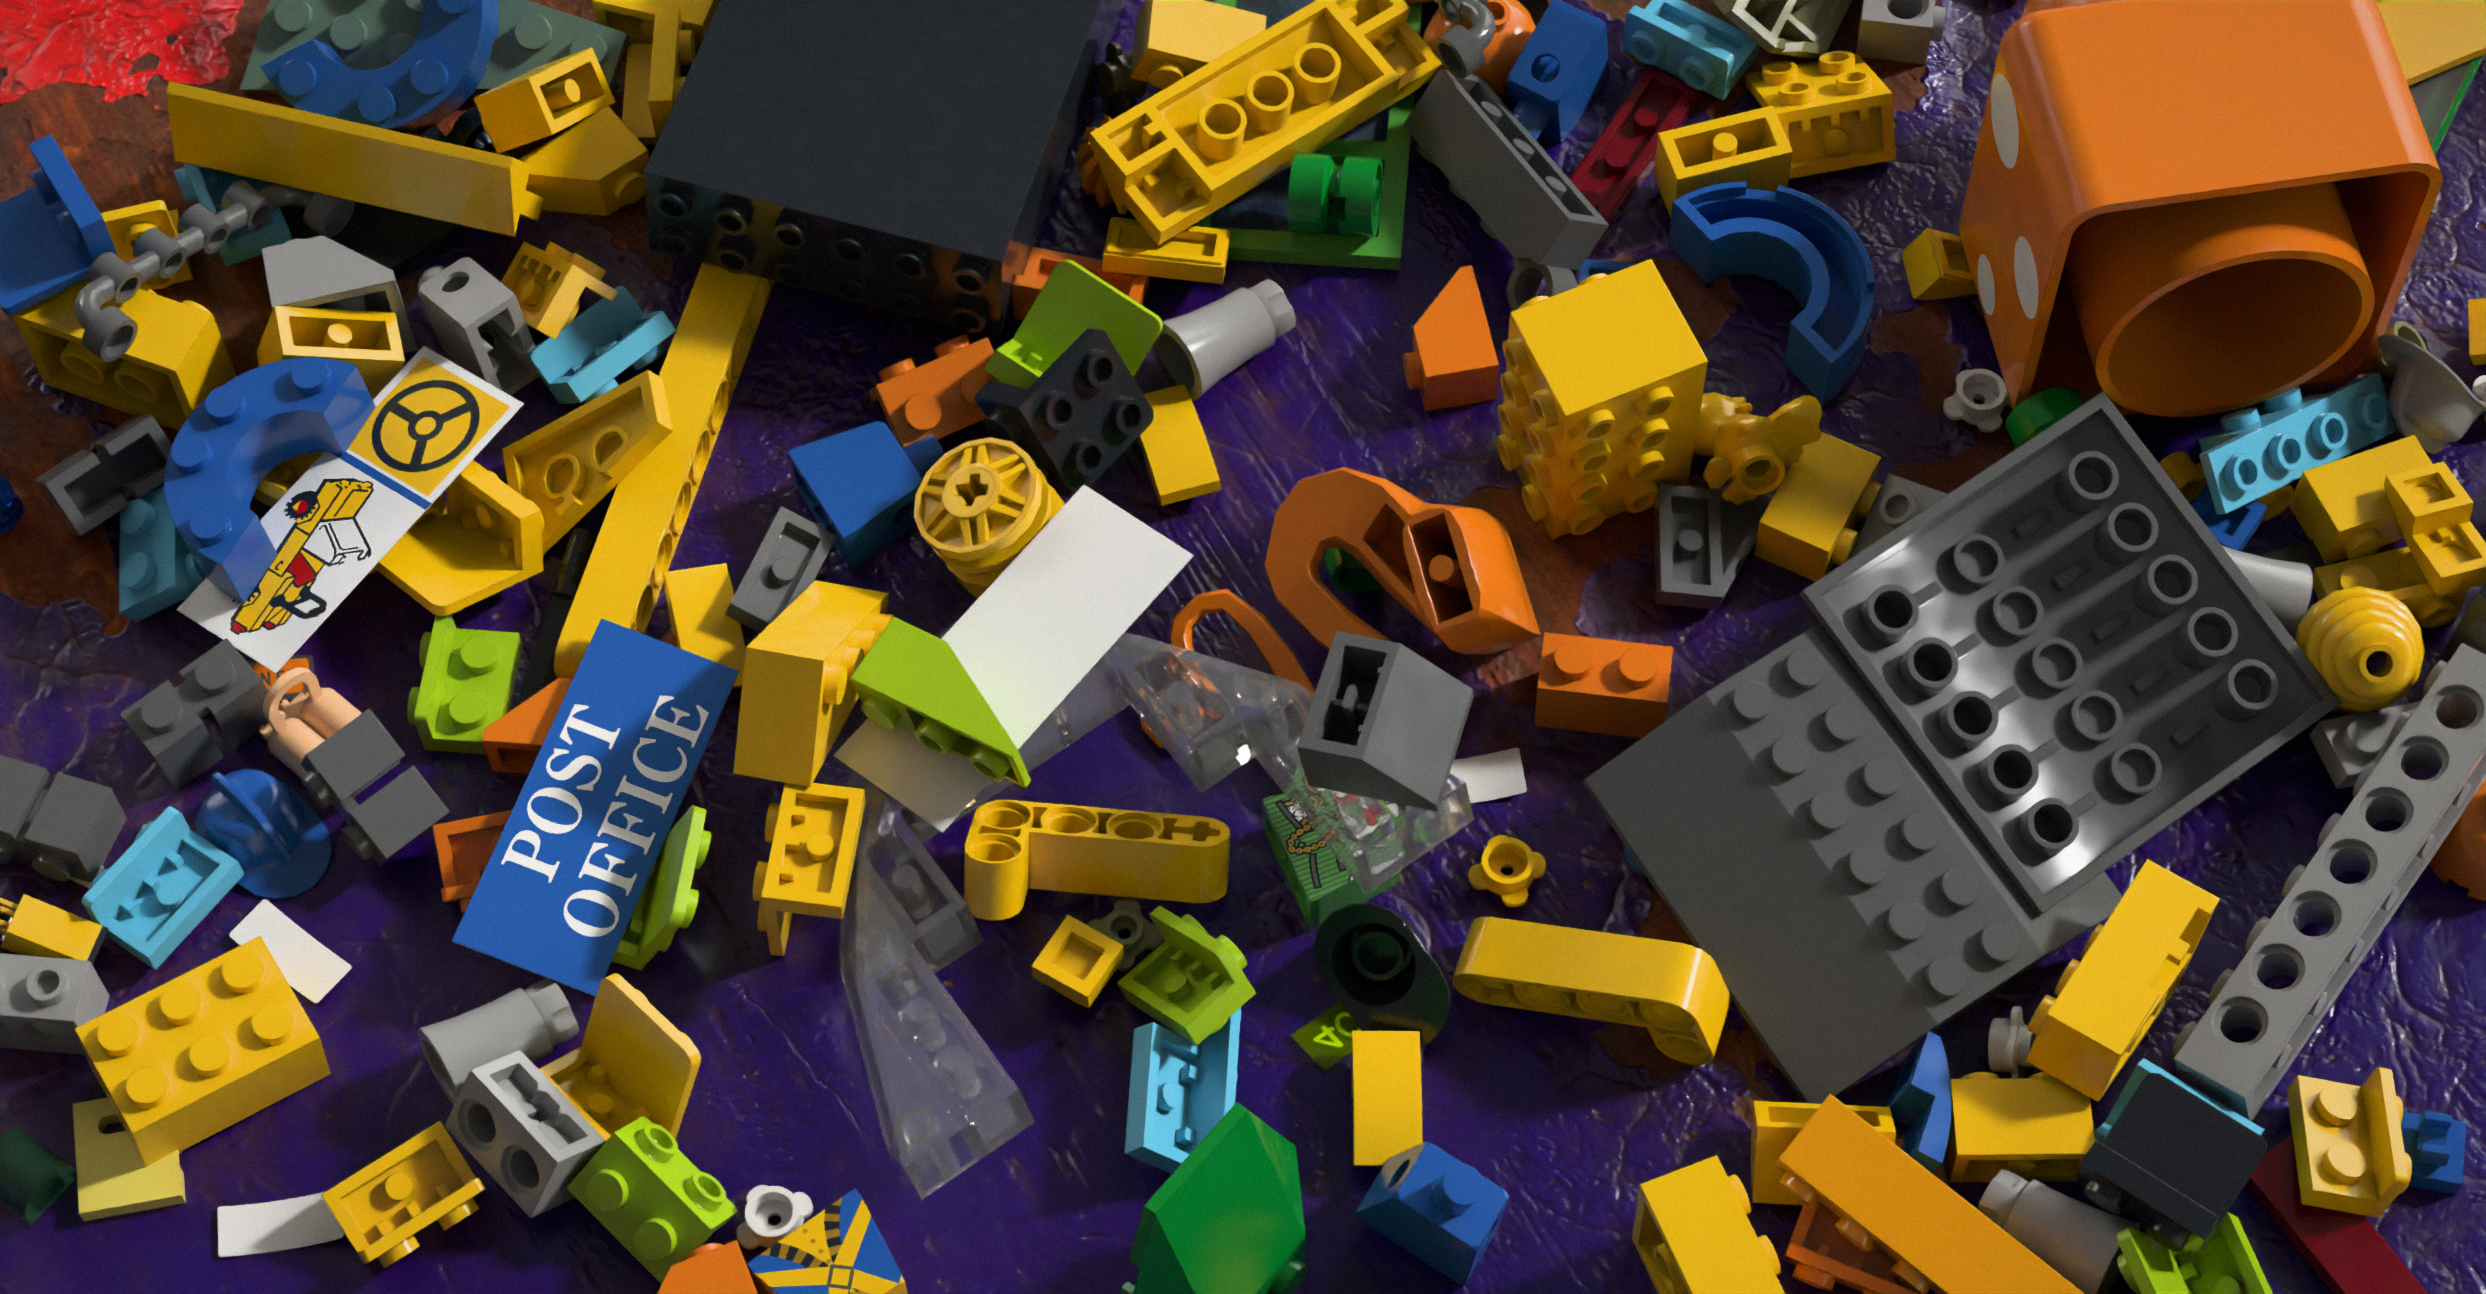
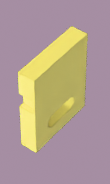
(112, 1172)

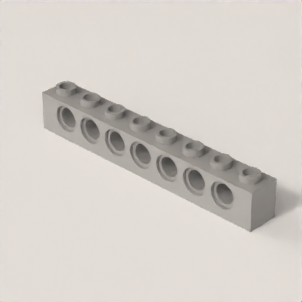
(2357, 913)

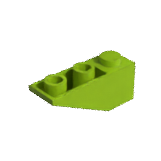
(924, 688)

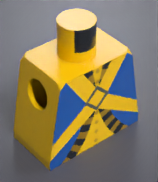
(830, 1255)

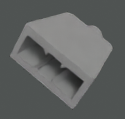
(470, 302)

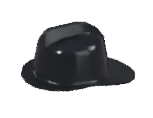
(1381, 971)

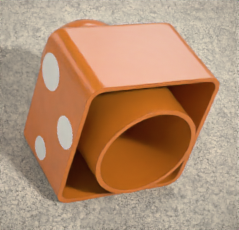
(2194, 199)

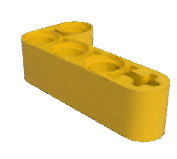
(1090, 852)
(1601, 978)

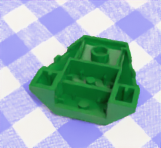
(1225, 1217)

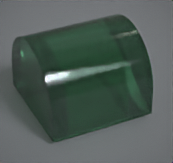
(30, 1175)

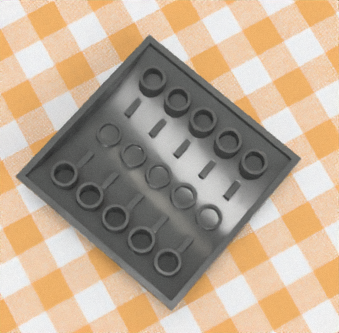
(2070, 652)
(1825, 867)

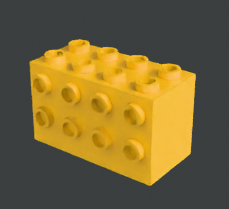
(1599, 398)

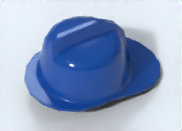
(267, 831)

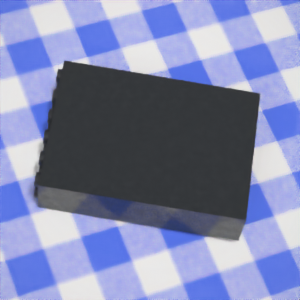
(877, 146)

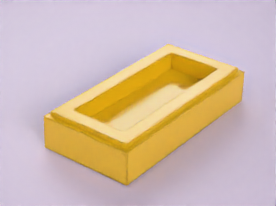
(1190, 255)

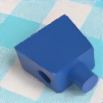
(1559, 71)
(862, 486)
(1435, 1209)

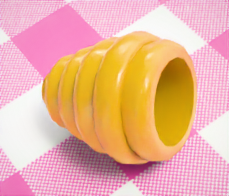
(2348, 628)

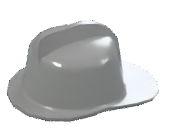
(2427, 396)

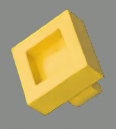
(1078, 961)

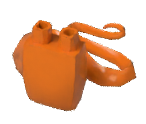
(1437, 560)

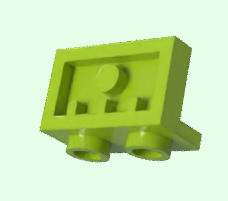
(463, 685)

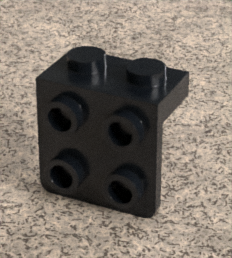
(1073, 415)
(2172, 1164)

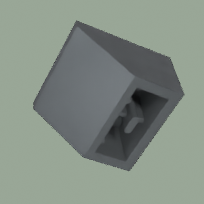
(1383, 723)

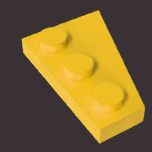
(588, 452)

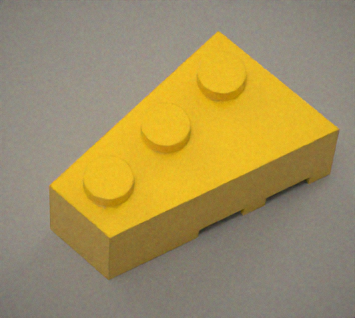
(2121, 982)

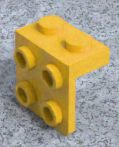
(472, 551)
(627, 1063)

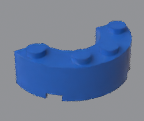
(413, 91)
(1801, 249)
(238, 440)

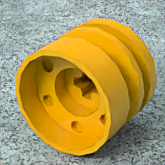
(983, 509)

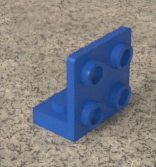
(48, 232)

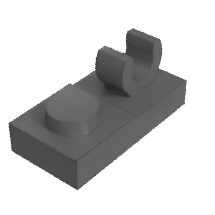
(780, 569)

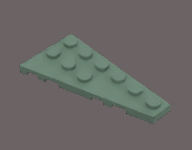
(381, 31)

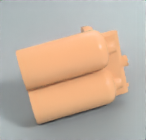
(305, 721)

